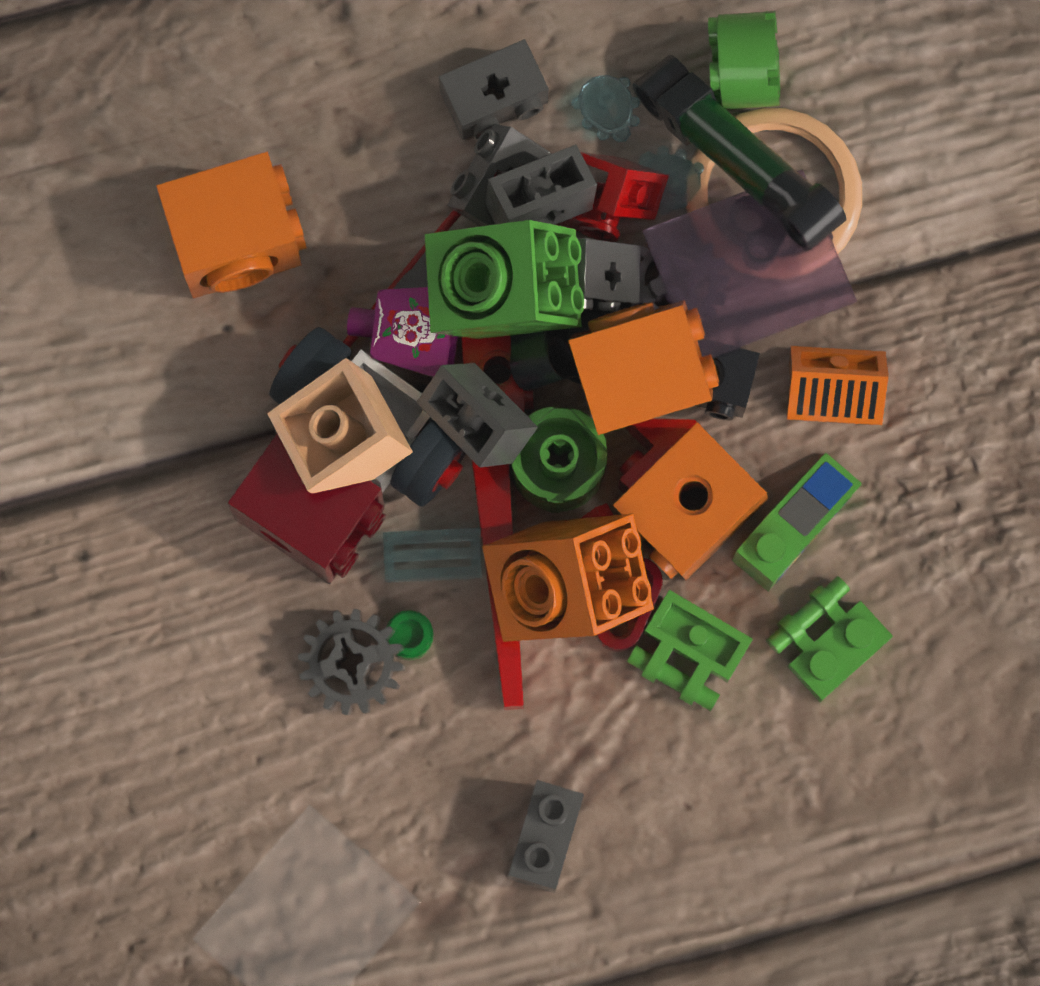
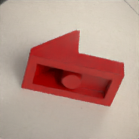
(657, 438)

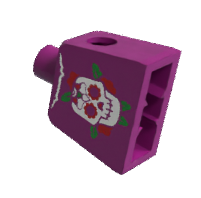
(402, 331)

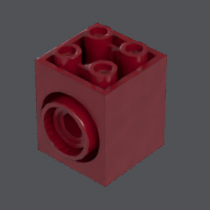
(310, 528)

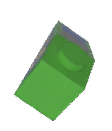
(796, 521)

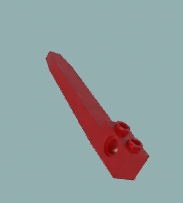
(494, 506)

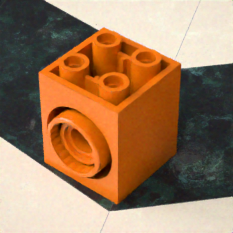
(233, 225)
(643, 364)
(683, 536)
(568, 578)

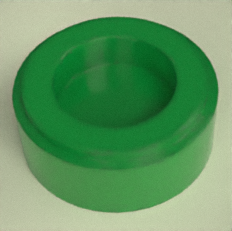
(413, 632)

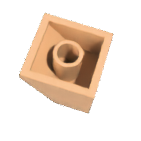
(339, 429)

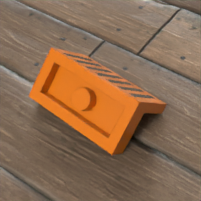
(837, 385)

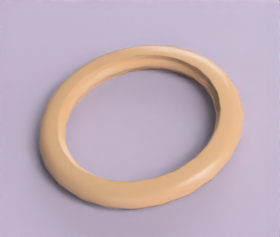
(824, 138)

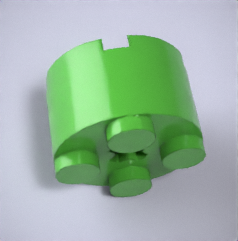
(745, 60)
(556, 486)

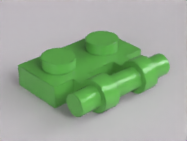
(697, 637)
(836, 652)

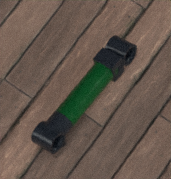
(695, 117)

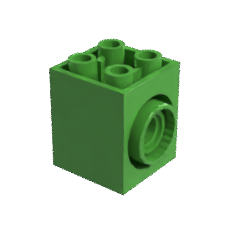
(503, 279)

